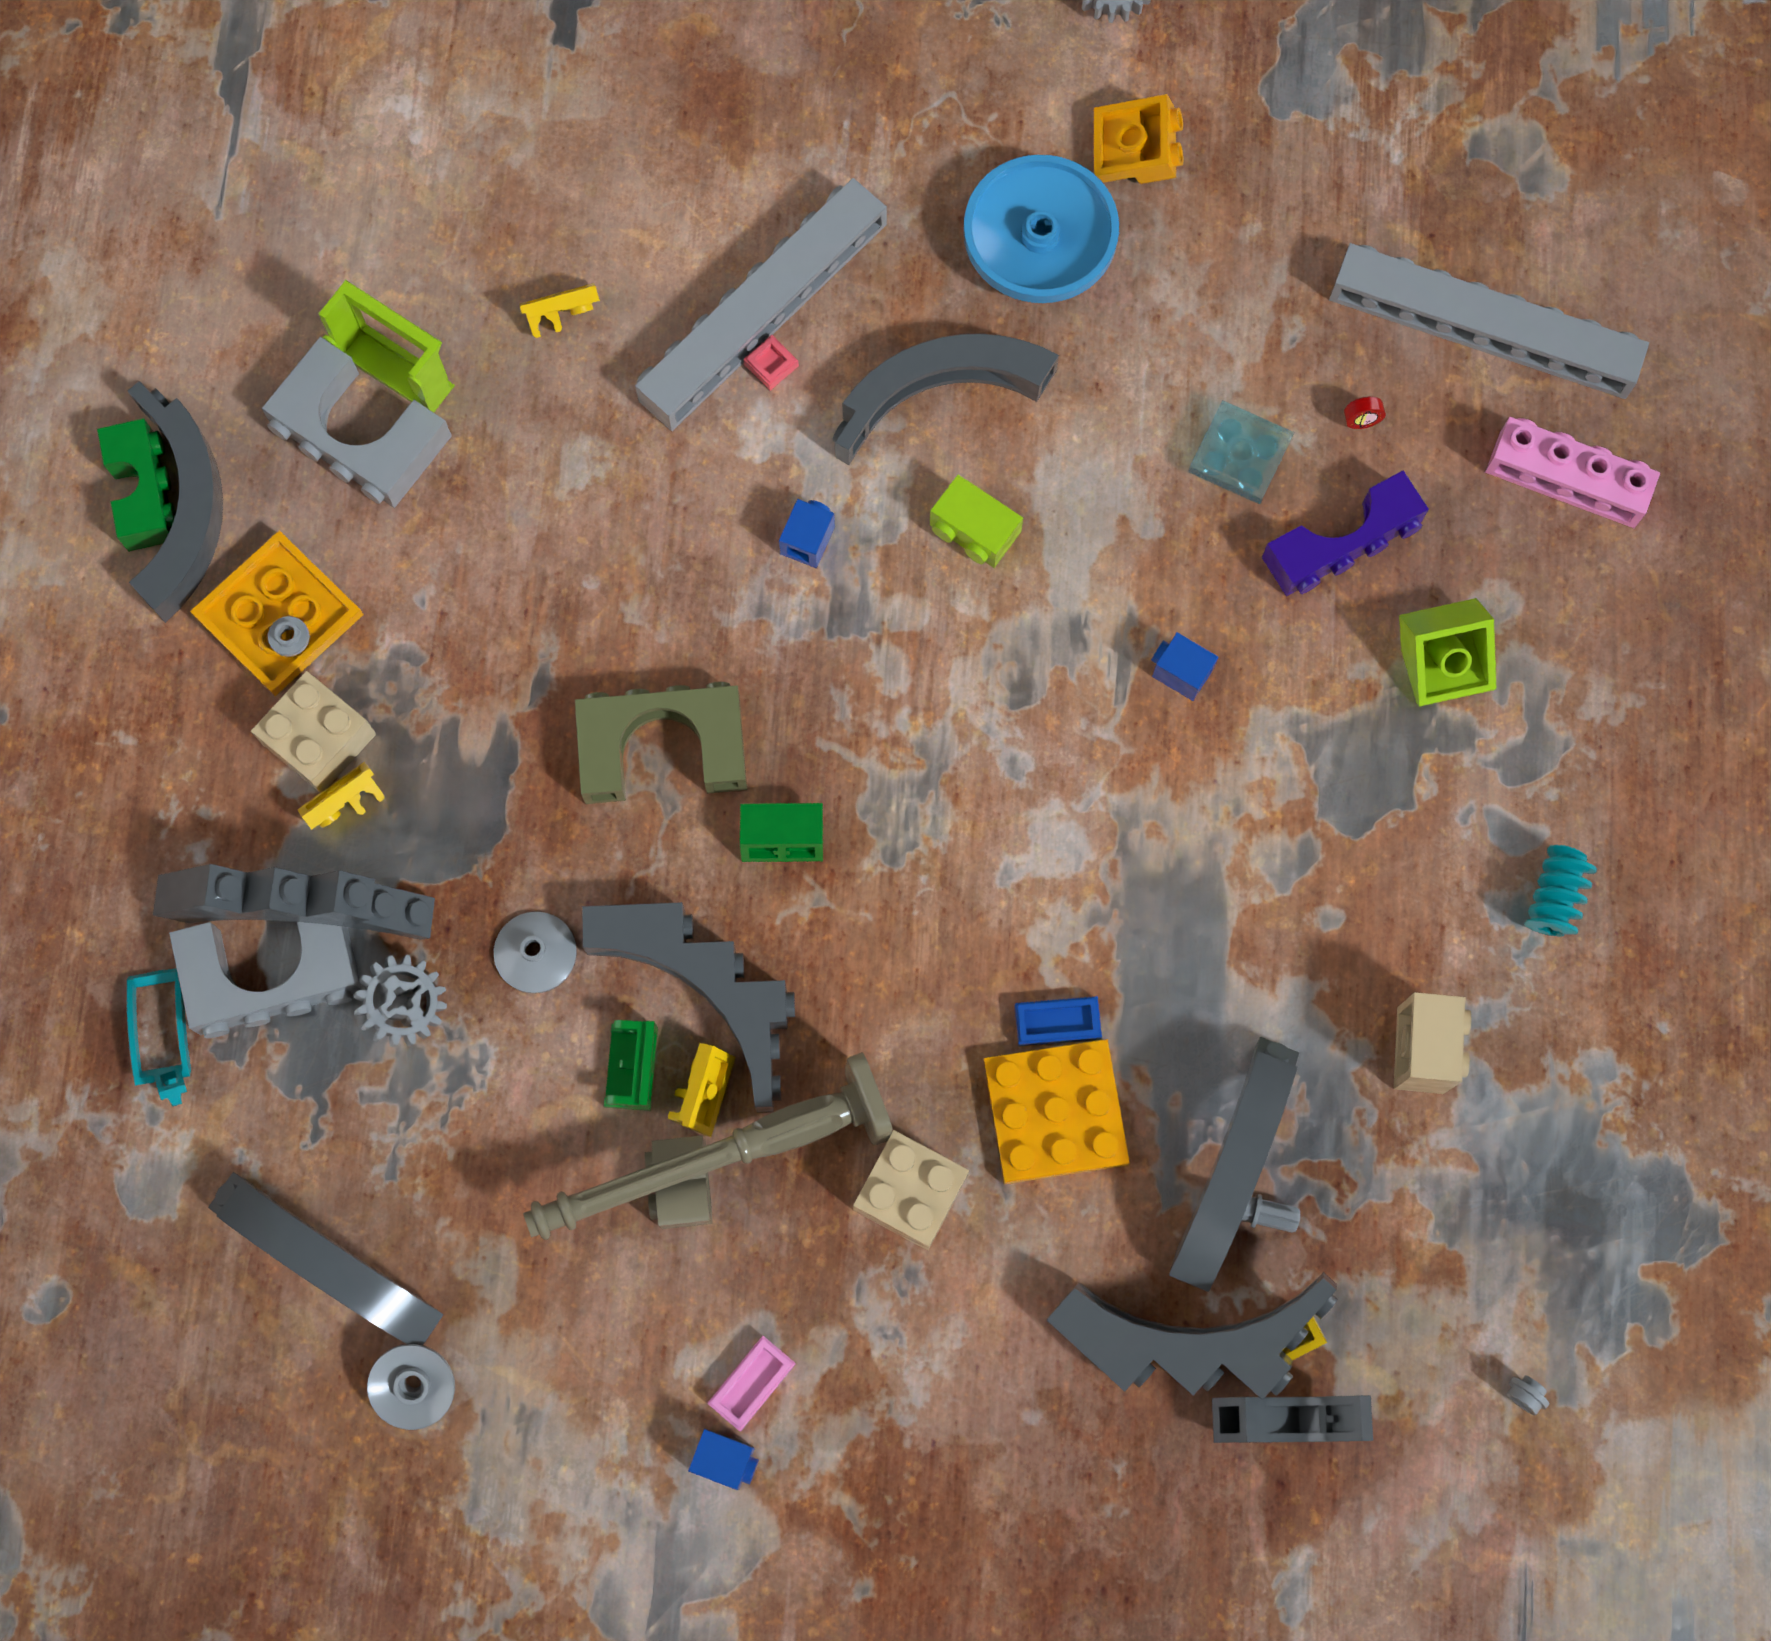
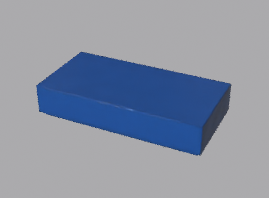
(1058, 1021)

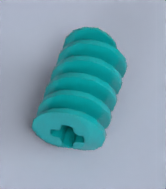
(1560, 892)

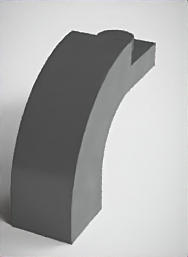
(1292, 1419)

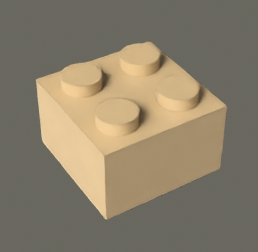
(313, 732)
(1431, 1043)
(910, 1190)

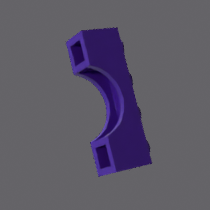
(1304, 557)

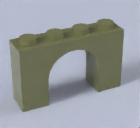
(609, 722)

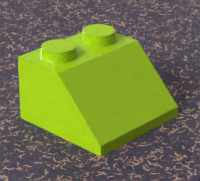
(1449, 651)

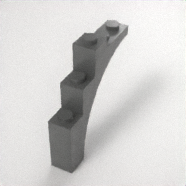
(284, 895)
(658, 938)
(1250, 1349)

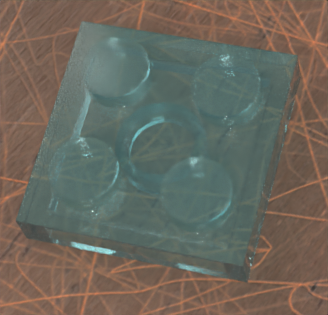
(1241, 452)

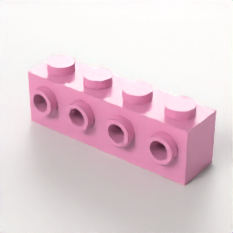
(1573, 471)

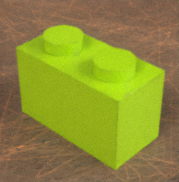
(975, 522)

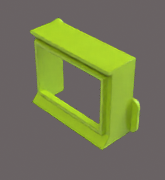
(378, 356)

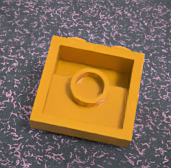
(1137, 140)

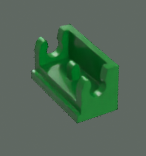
(781, 832)
(631, 1065)

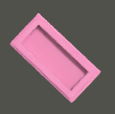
(751, 1383)

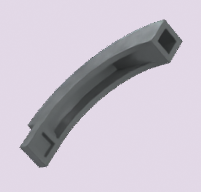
(936, 363)
(198, 520)
(1236, 1165)
(324, 1262)

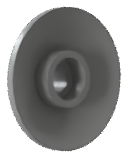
(543, 970)
(409, 1406)

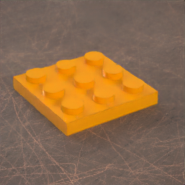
(270, 586)
(1056, 1111)

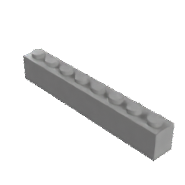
(761, 303)
(1489, 320)

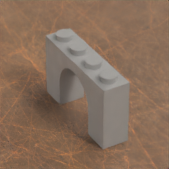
(382, 467)
(216, 1003)

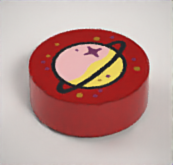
(1364, 412)

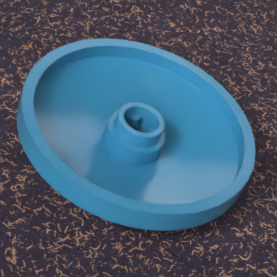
(1041, 228)

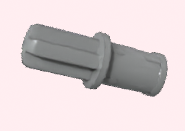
(1271, 1214)

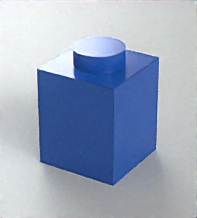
(807, 532)
(1183, 665)
(723, 1460)

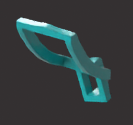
(166, 1075)

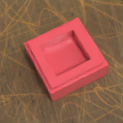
(771, 362)

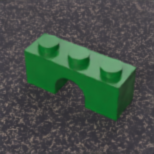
(134, 451)

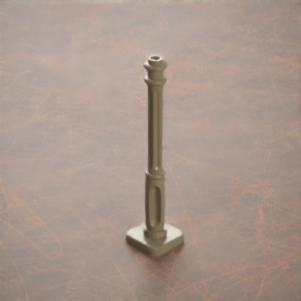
(768, 1136)

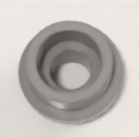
(293, 646)
(1528, 1394)

